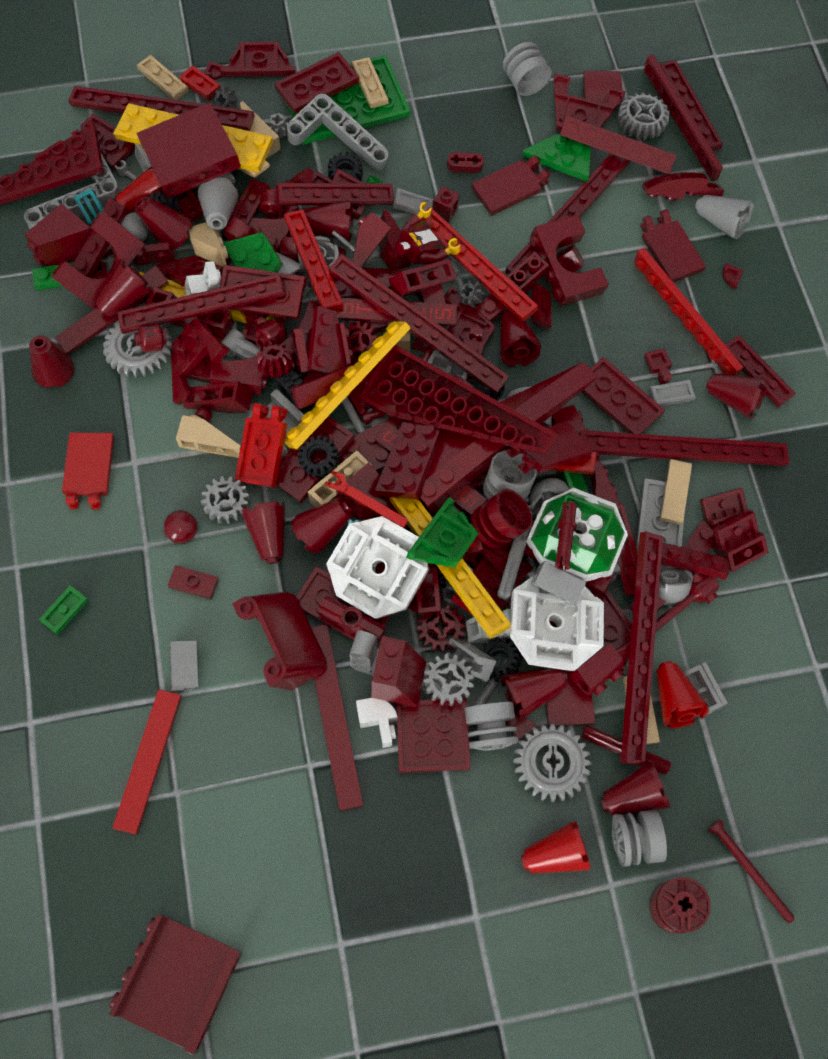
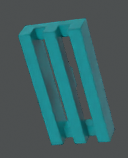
(84, 195)

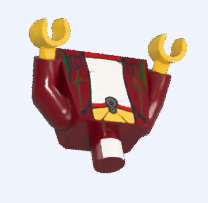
(421, 242)

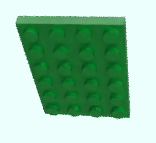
(355, 104)

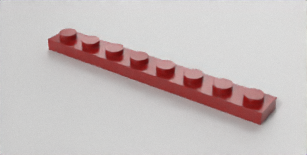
(484, 270)
(687, 313)

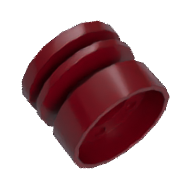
(502, 519)
(667, 912)

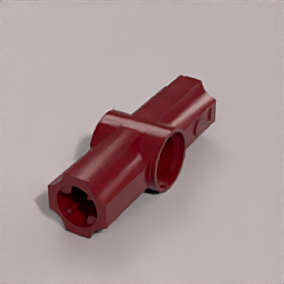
(339, 612)

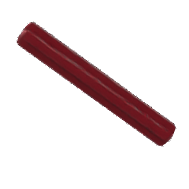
(615, 744)

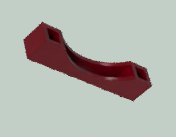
(618, 145)
(600, 483)

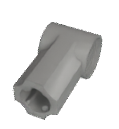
(239, 346)

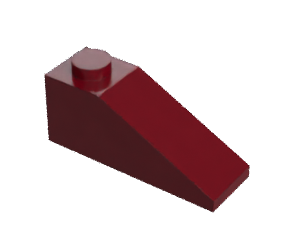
(369, 236)
(388, 245)
(422, 278)
(221, 397)

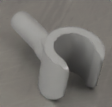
(124, 171)

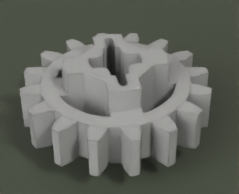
(224, 490)
(440, 677)

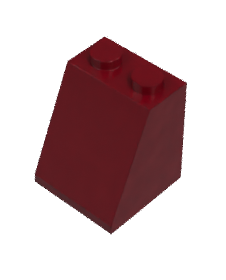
(57, 237)
(366, 482)
(398, 673)

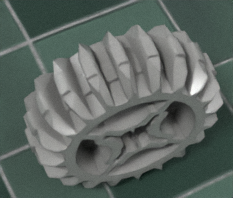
(644, 110)

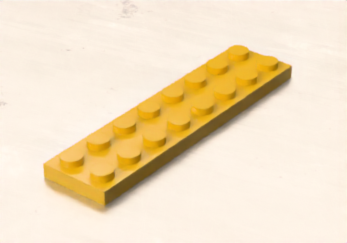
(250, 146)

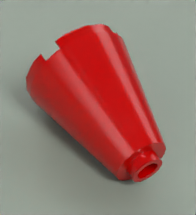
(140, 187)
(678, 697)
(557, 852)

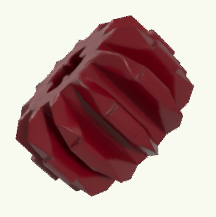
(274, 360)

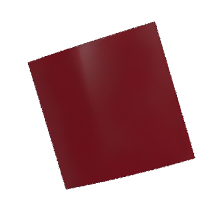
(598, 82)

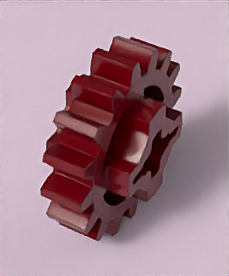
(362, 336)
(449, 626)

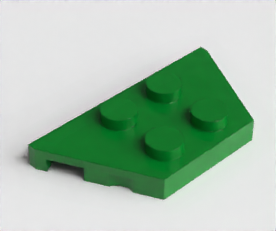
(562, 155)
(254, 253)
(444, 538)

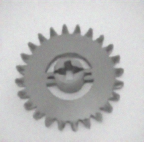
(134, 358)
(551, 785)

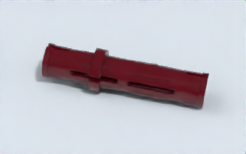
(567, 527)

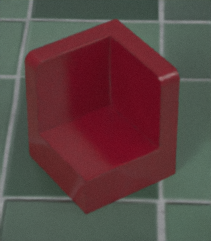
(570, 258)

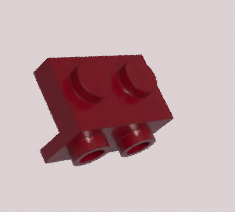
(723, 506)

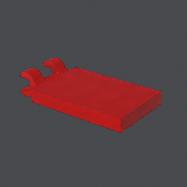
(262, 446)
(87, 468)
(364, 500)

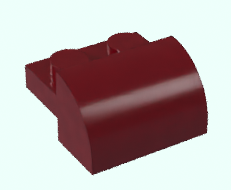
(740, 540)

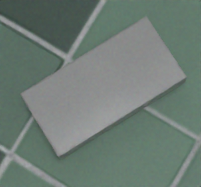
(410, 201)
(672, 393)

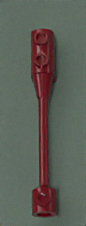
(609, 661)

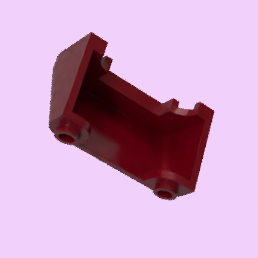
(290, 635)

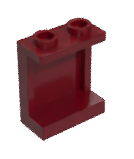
(301, 346)

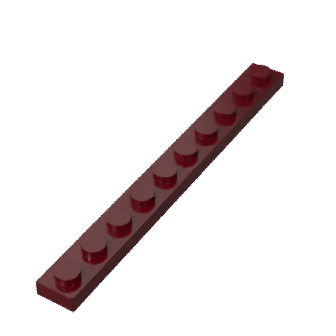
(118, 101)
(581, 199)
(419, 323)
(686, 448)
(641, 649)

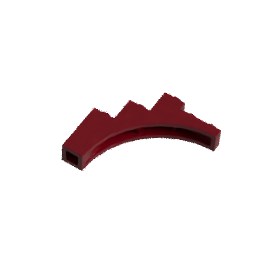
(247, 371)

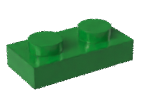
(42, 278)
(63, 610)

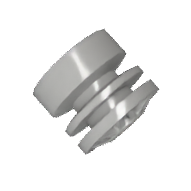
(527, 68)
(507, 475)
(491, 725)
(639, 836)

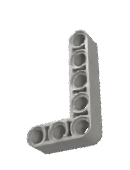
(339, 128)
(104, 189)
(365, 653)

